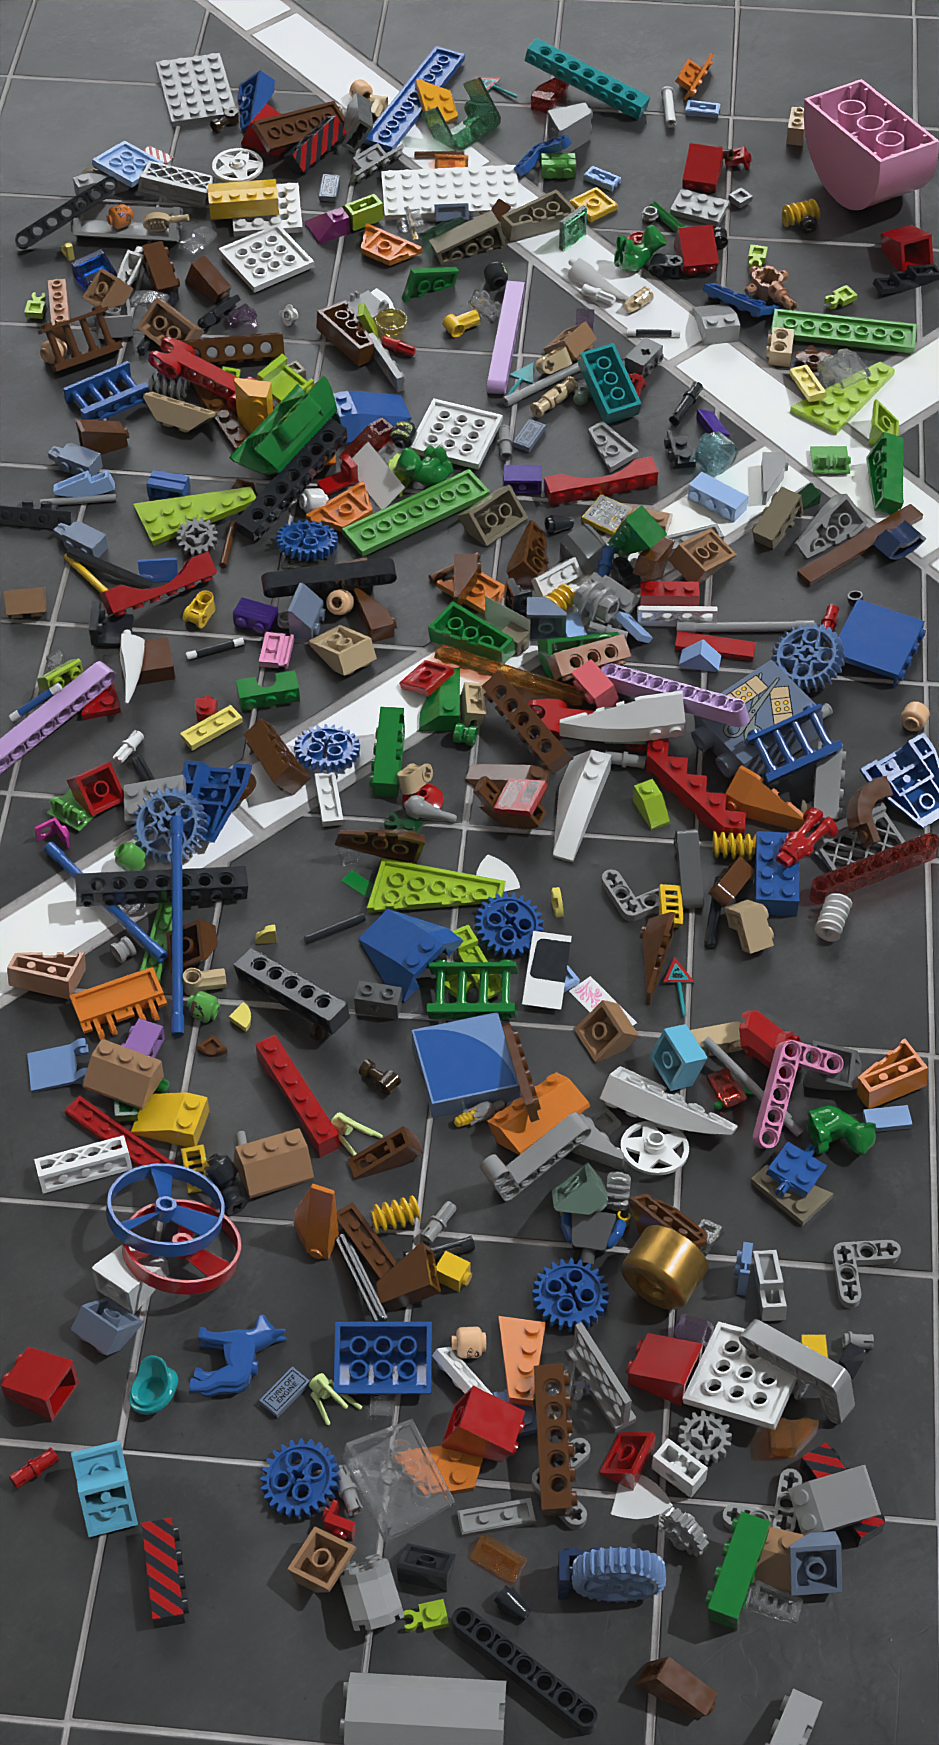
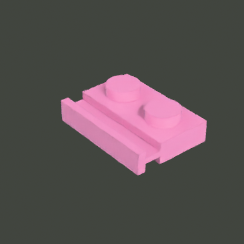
(276, 650)

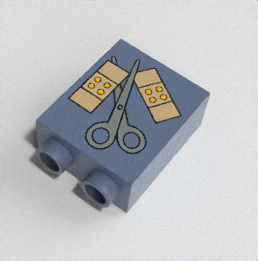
(769, 700)

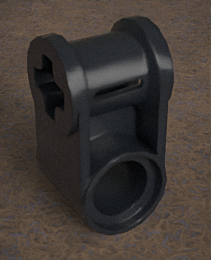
(664, 266)
(623, 573)

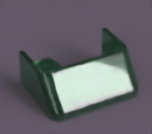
(481, 119)

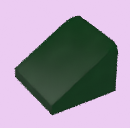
(810, 496)

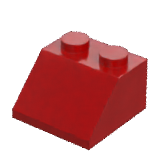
(97, 788)

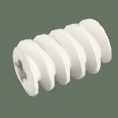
(833, 917)

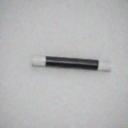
(654, 332)
(214, 648)

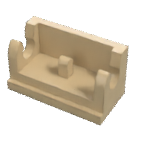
(473, 703)

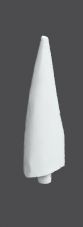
(131, 265)
(585, 273)
(131, 661)

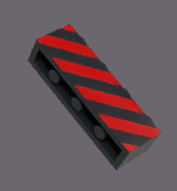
(315, 144)
(826, 1461)
(163, 1573)

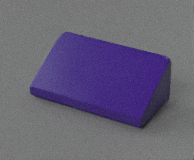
(710, 422)

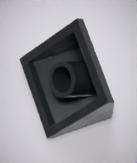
(425, 1567)

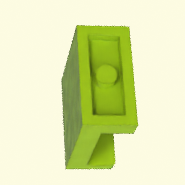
(283, 378)

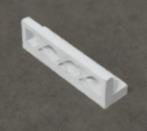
(672, 614)
(84, 1167)

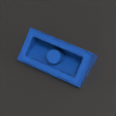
(158, 569)

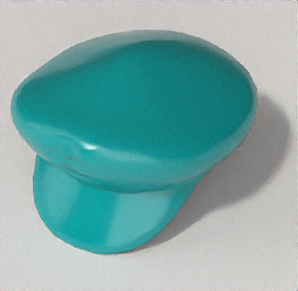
(152, 1386)

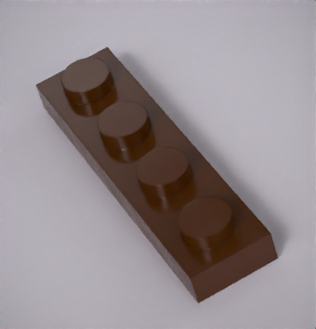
(365, 1240)

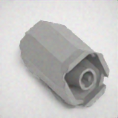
(370, 1593)

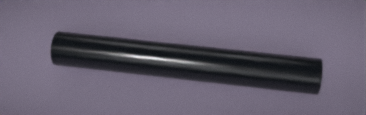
(334, 928)

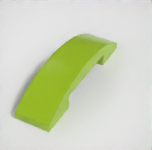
(470, 952)

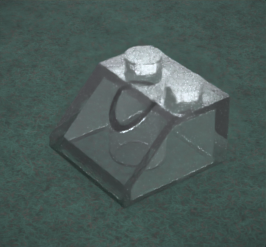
(842, 369)

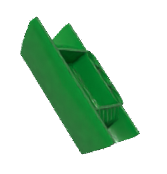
(287, 429)

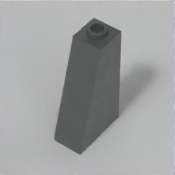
(357, 122)

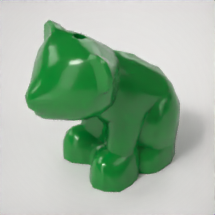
(634, 257)
(429, 471)
(832, 1124)

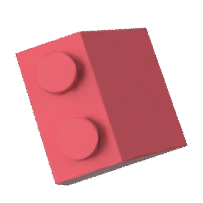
(595, 685)

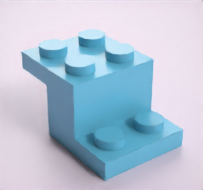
(104, 1488)

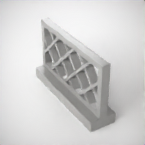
(170, 188)
(843, 831)
(602, 1381)

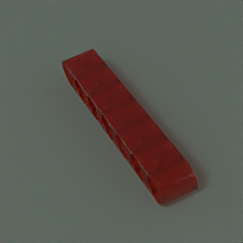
(875, 867)

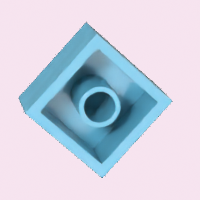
(678, 1057)

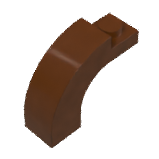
(489, 794)
(861, 806)

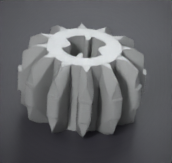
(618, 1191)

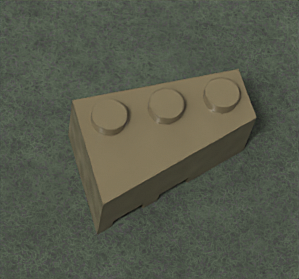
(776, 517)

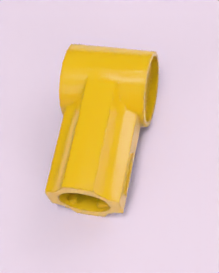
(457, 325)

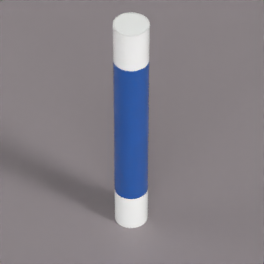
(35, 702)

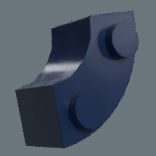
(899, 541)

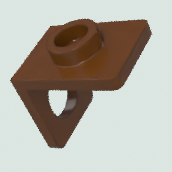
(499, 209)

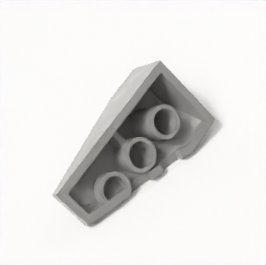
(832, 524)

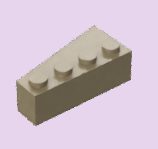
(536, 216)
(469, 239)

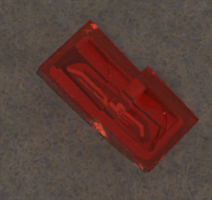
(726, 1088)

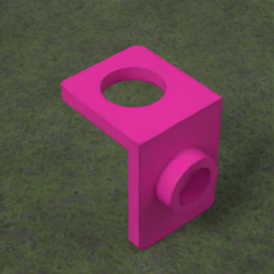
(55, 827)

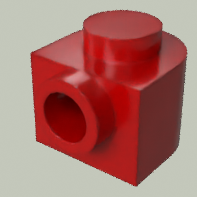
(205, 707)

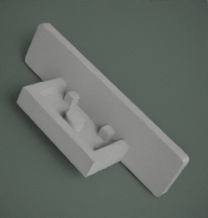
(372, 159)

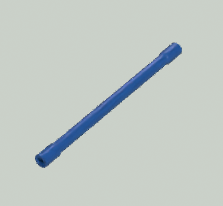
(151, 946)

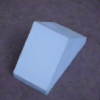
(700, 657)

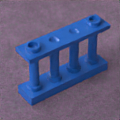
(112, 405)
(792, 764)

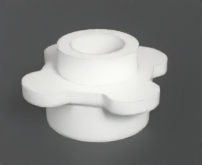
(293, 315)

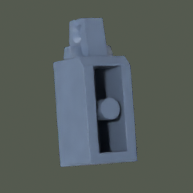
(76, 459)
(82, 537)

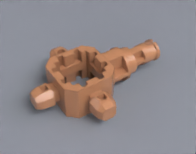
(766, 291)

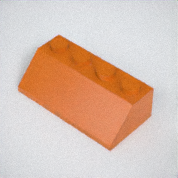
(557, 1100)

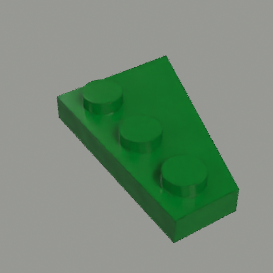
(429, 279)

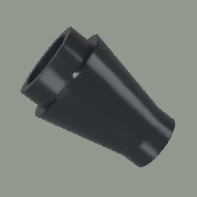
(558, 523)
(512, 1603)

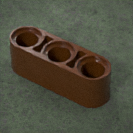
(731, 881)

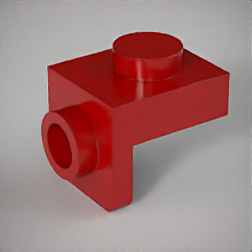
(337, 1525)

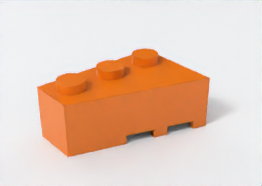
(893, 1076)

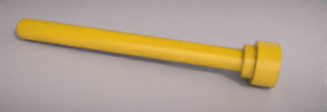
(86, 574)

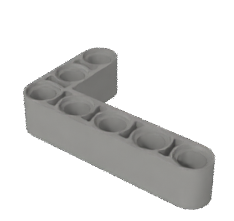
(535, 1160)
(804, 1363)

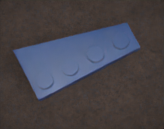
(741, 301)

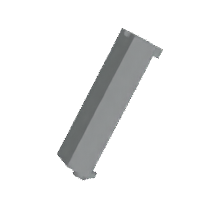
(94, 224)
(422, 1710)

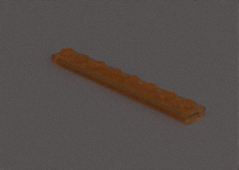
(514, 675)

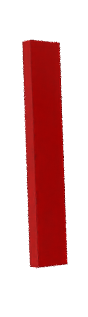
(106, 1128)

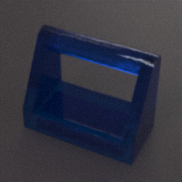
(89, 265)

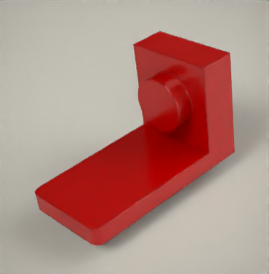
(342, 479)

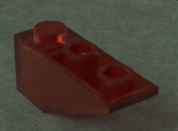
(547, 95)
(376, 433)

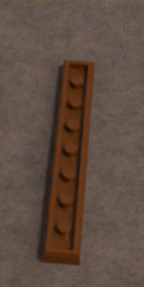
(856, 546)

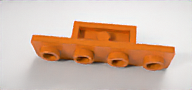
(690, 76)

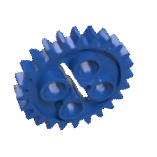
(306, 540)
(340, 752)
(508, 924)
(551, 1302)
(318, 1487)

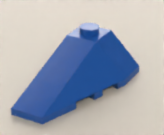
(253, 96)

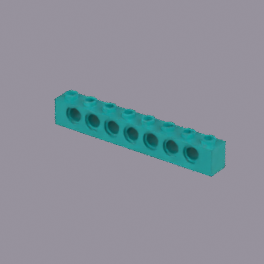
(587, 78)

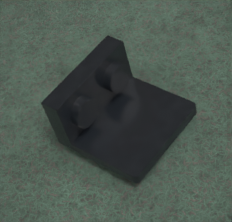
(106, 629)

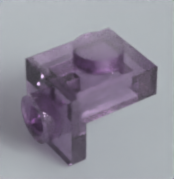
(242, 315)
(585, 315)

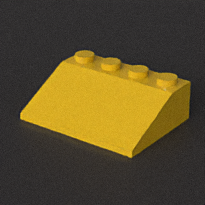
(243, 199)

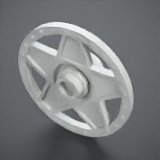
(238, 165)
(654, 1148)

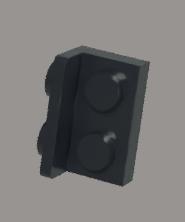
(679, 451)
(516, 598)

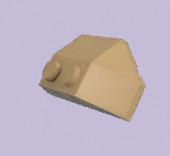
(177, 413)

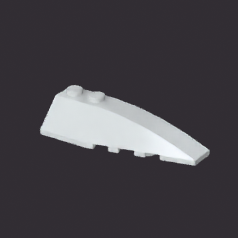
(642, 720)
(577, 800)
(650, 1101)

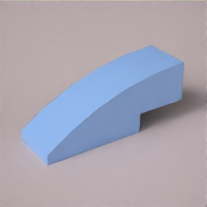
(85, 485)

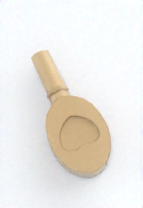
(160, 221)

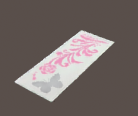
(590, 994)

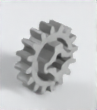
(188, 533)
(714, 1432)
(684, 1531)

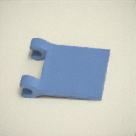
(56, 1066)

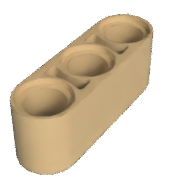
(724, 1035)

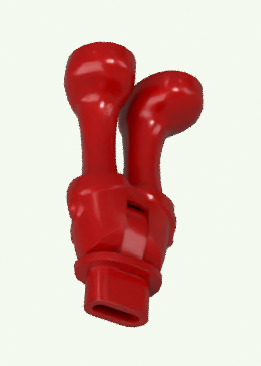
(798, 846)

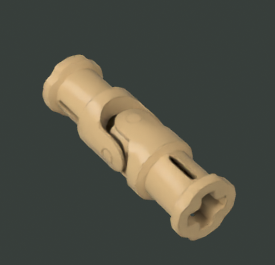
(554, 397)

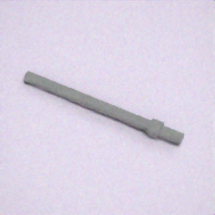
(748, 1082)

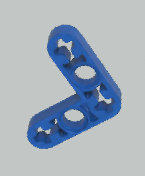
(534, 154)

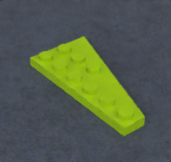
(843, 404)
(164, 516)
(419, 887)

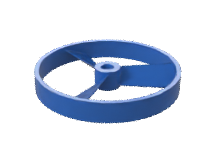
(167, 1210)

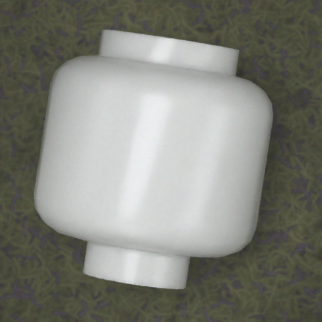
(312, 499)

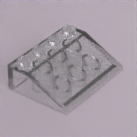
(397, 1479)

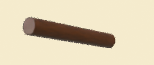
(431, 154)
(228, 544)
(445, 571)

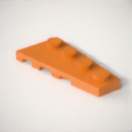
(521, 1352)

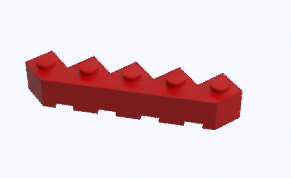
(692, 790)

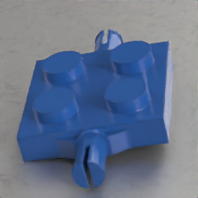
(796, 1170)

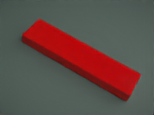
(724, 646)

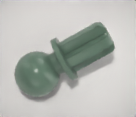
(581, 397)

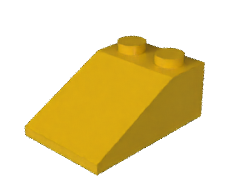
(173, 1118)

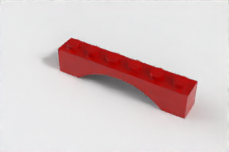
(566, 488)
(124, 597)
(311, 1115)

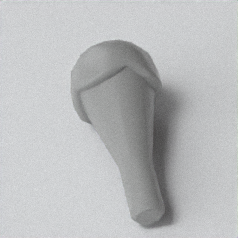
(417, 808)

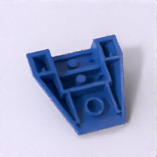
(360, 409)
(912, 778)
(217, 792)
(404, 947)

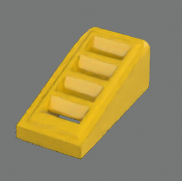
(678, 903)
(192, 1152)

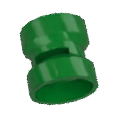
(465, 734)

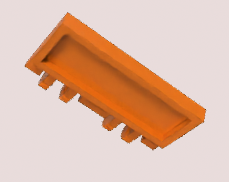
(118, 999)

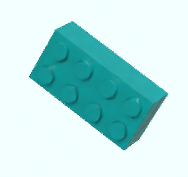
(609, 383)

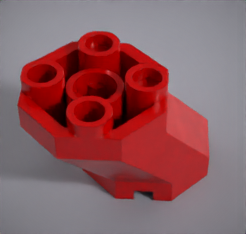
(761, 1038)

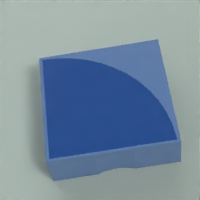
(465, 1064)

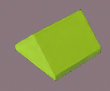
(882, 421)

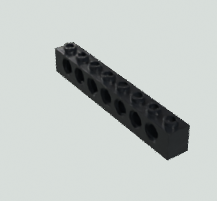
(258, 509)
(156, 886)

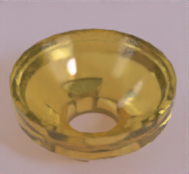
(391, 318)

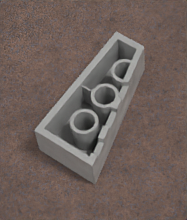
(827, 785)

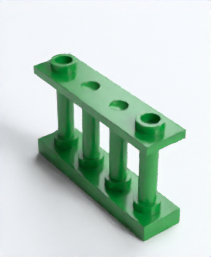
(462, 1009)

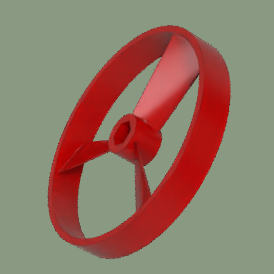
(215, 1268)

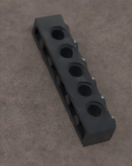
(292, 991)

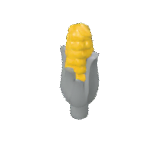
(478, 1113)

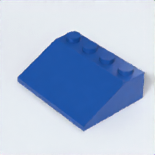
(383, 1357)

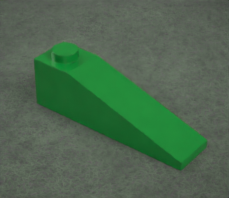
(549, 646)
(442, 707)

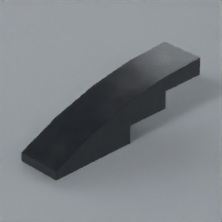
(911, 278)

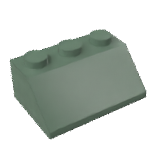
(581, 1193)

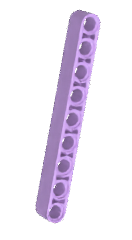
(506, 337)
(695, 700)
(54, 713)

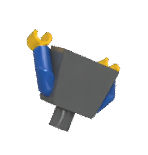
(593, 1232)

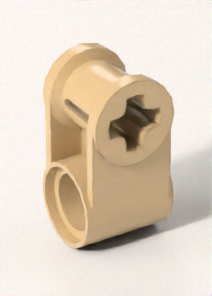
(556, 360)
(414, 777)

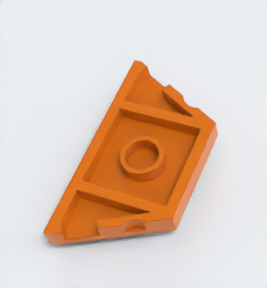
(386, 246)
(343, 509)
(476, 599)
(457, 1468)

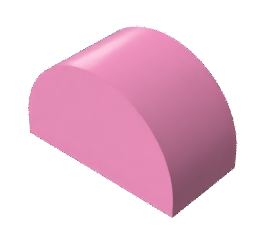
(866, 146)

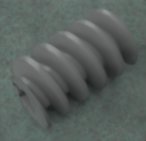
(169, 389)

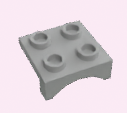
(372, 303)

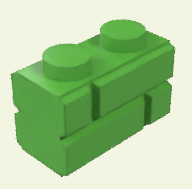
(558, 165)

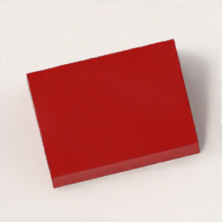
(628, 1458)

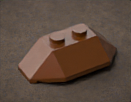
(656, 1212)

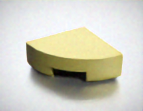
(67, 250)
(556, 901)
(266, 936)
(241, 1017)

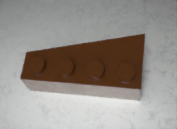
(345, 332)
(276, 757)

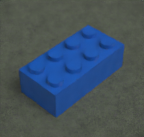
(773, 883)

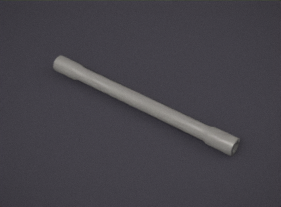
(517, 396)
(693, 627)

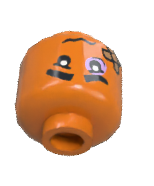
(120, 216)

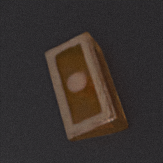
(451, 161)
(498, 1558)

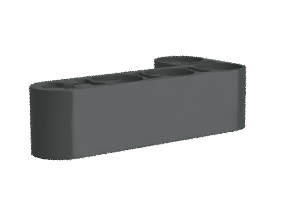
(689, 868)

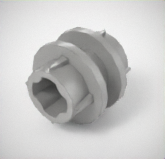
(596, 602)

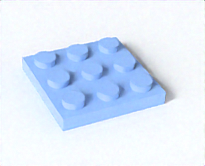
(124, 163)

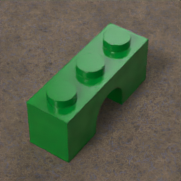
(255, 696)

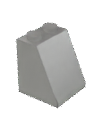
(570, 121)

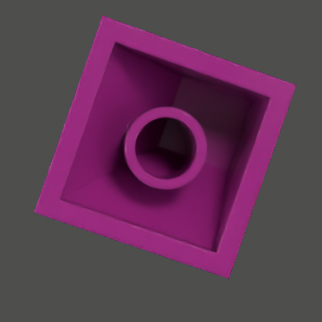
(329, 225)

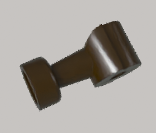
(230, 117)
(385, 1082)

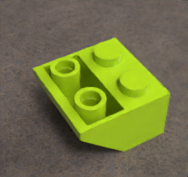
(364, 211)
(63, 675)

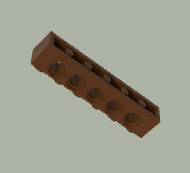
(275, 339)
(557, 756)
(554, 1502)

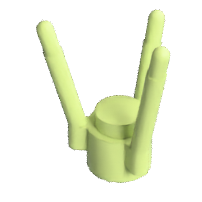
(345, 1125)
(324, 1388)

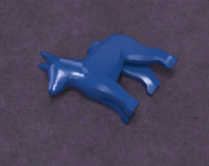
(240, 1355)

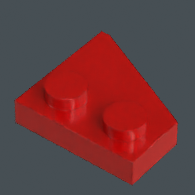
(103, 705)

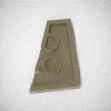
(796, 1206)

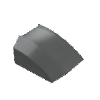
(585, 546)
(845, 1079)

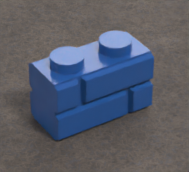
(167, 485)

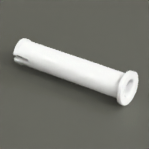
(667, 94)

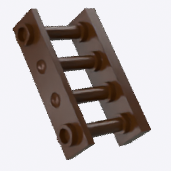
(78, 357)

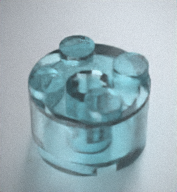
(715, 452)

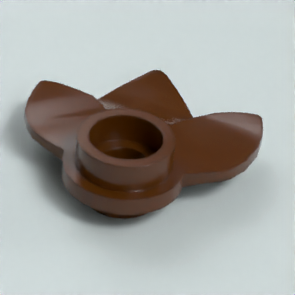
(811, 357)

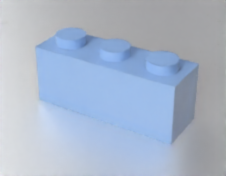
(718, 497)

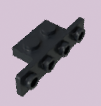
(34, 515)

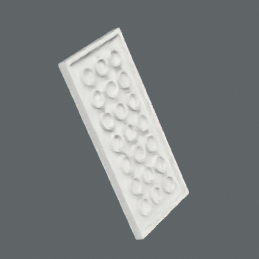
(427, 187)

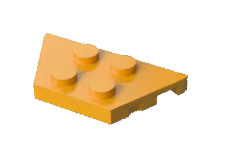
(433, 96)

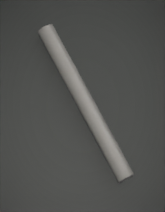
(82, 500)

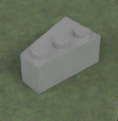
(797, 1719)

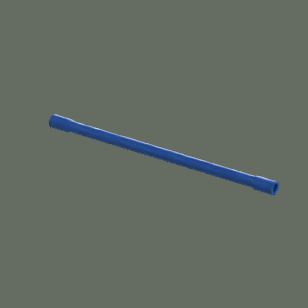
(177, 1016)

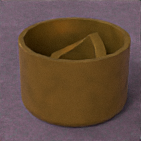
(664, 1267)

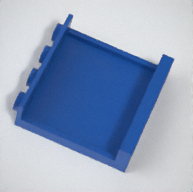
(881, 639)

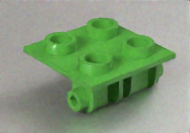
(830, 459)
(69, 811)

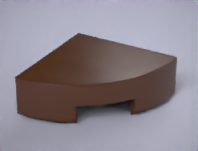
(211, 1047)

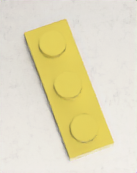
(808, 383)
(211, 727)

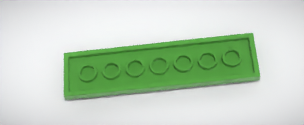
(847, 330)
(415, 512)

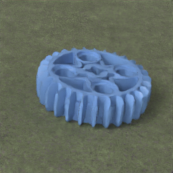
(810, 656)
(161, 822)
(618, 1574)

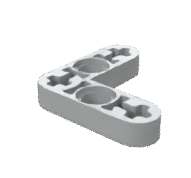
(635, 903)
(855, 1259)
(578, 1461)
(773, 1517)

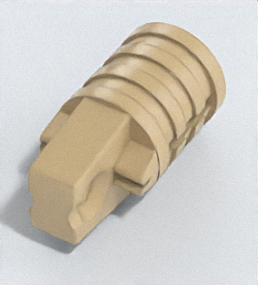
(635, 301)

